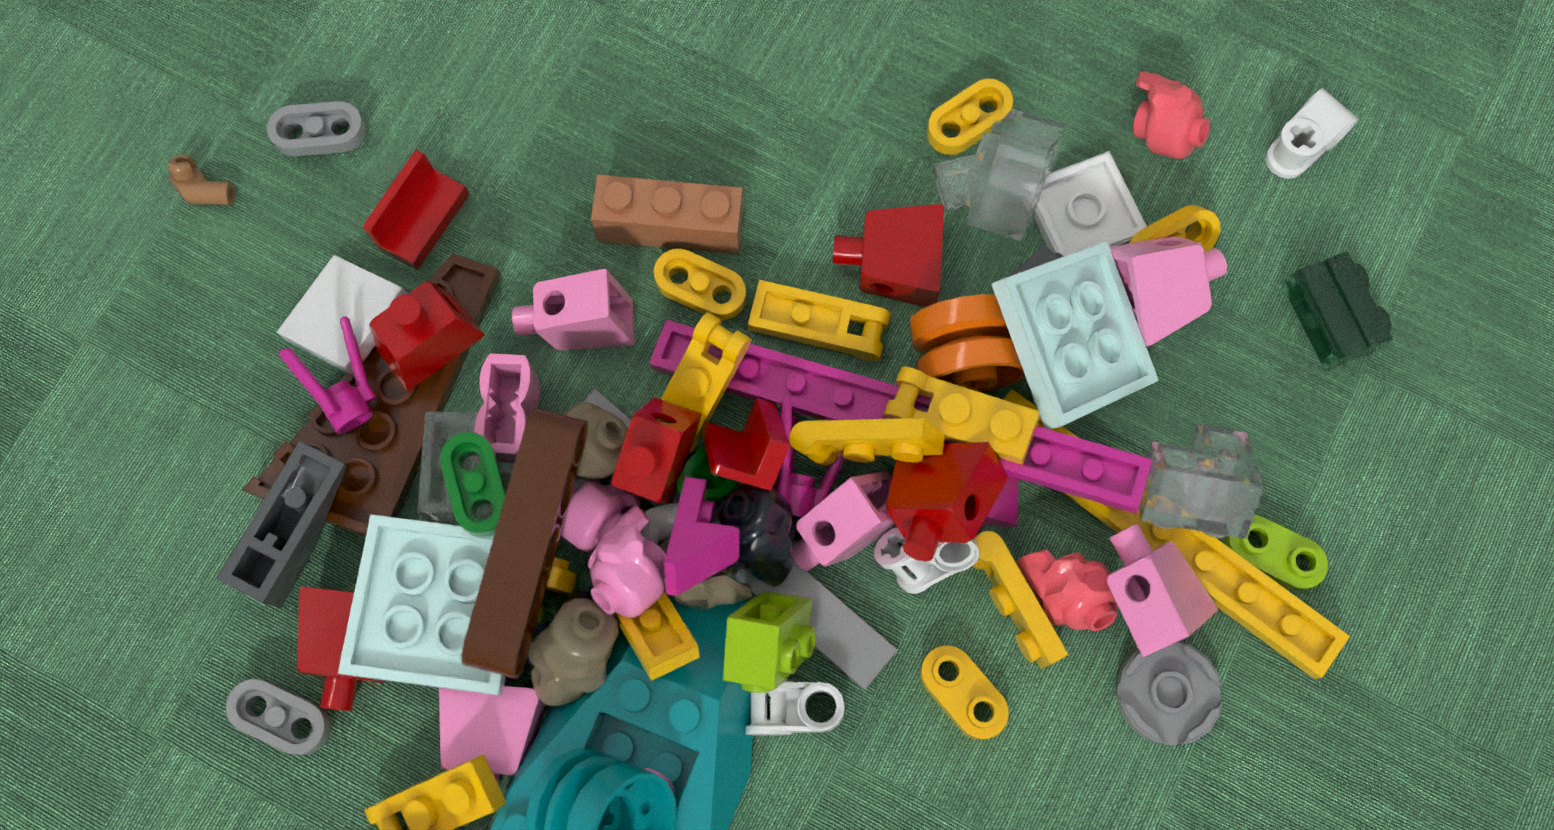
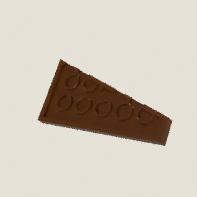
(388, 447)

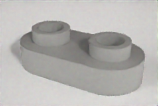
(319, 127)
(280, 719)

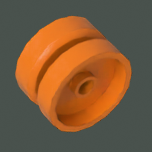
(966, 343)

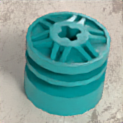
(599, 794)

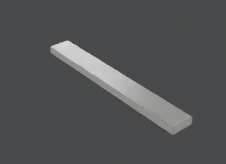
(839, 631)

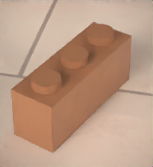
(668, 214)

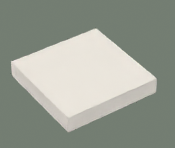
(1087, 207)
(339, 292)

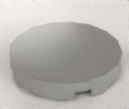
(1169, 694)

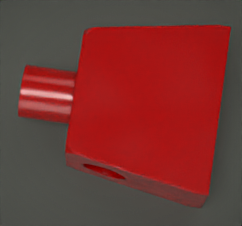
(897, 253)
(423, 333)
(656, 450)
(944, 496)
(321, 638)

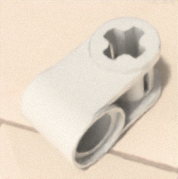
(1309, 135)
(947, 561)
(789, 710)

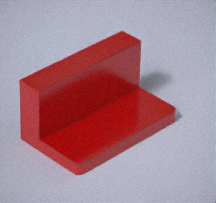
(415, 211)
(752, 454)

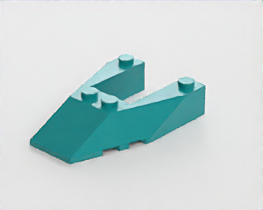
(677, 724)

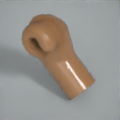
(195, 187)

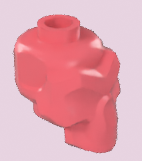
(1171, 118)
(1070, 589)

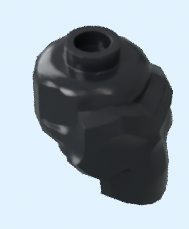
(764, 531)

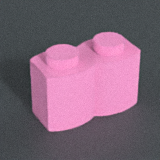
(509, 396)

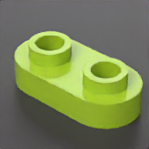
(1279, 554)

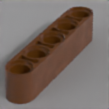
(524, 543)

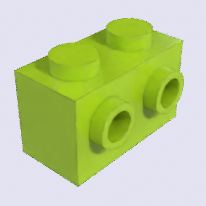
(768, 640)

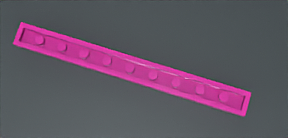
(834, 394)

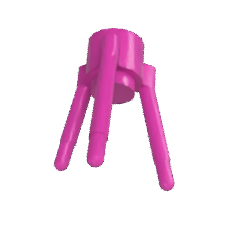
(342, 404)
(799, 488)

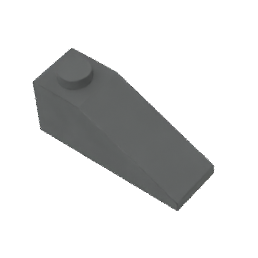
(285, 527)

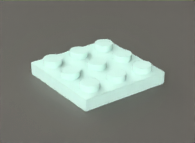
(1075, 334)
(416, 606)

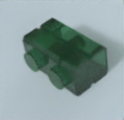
(1338, 310)

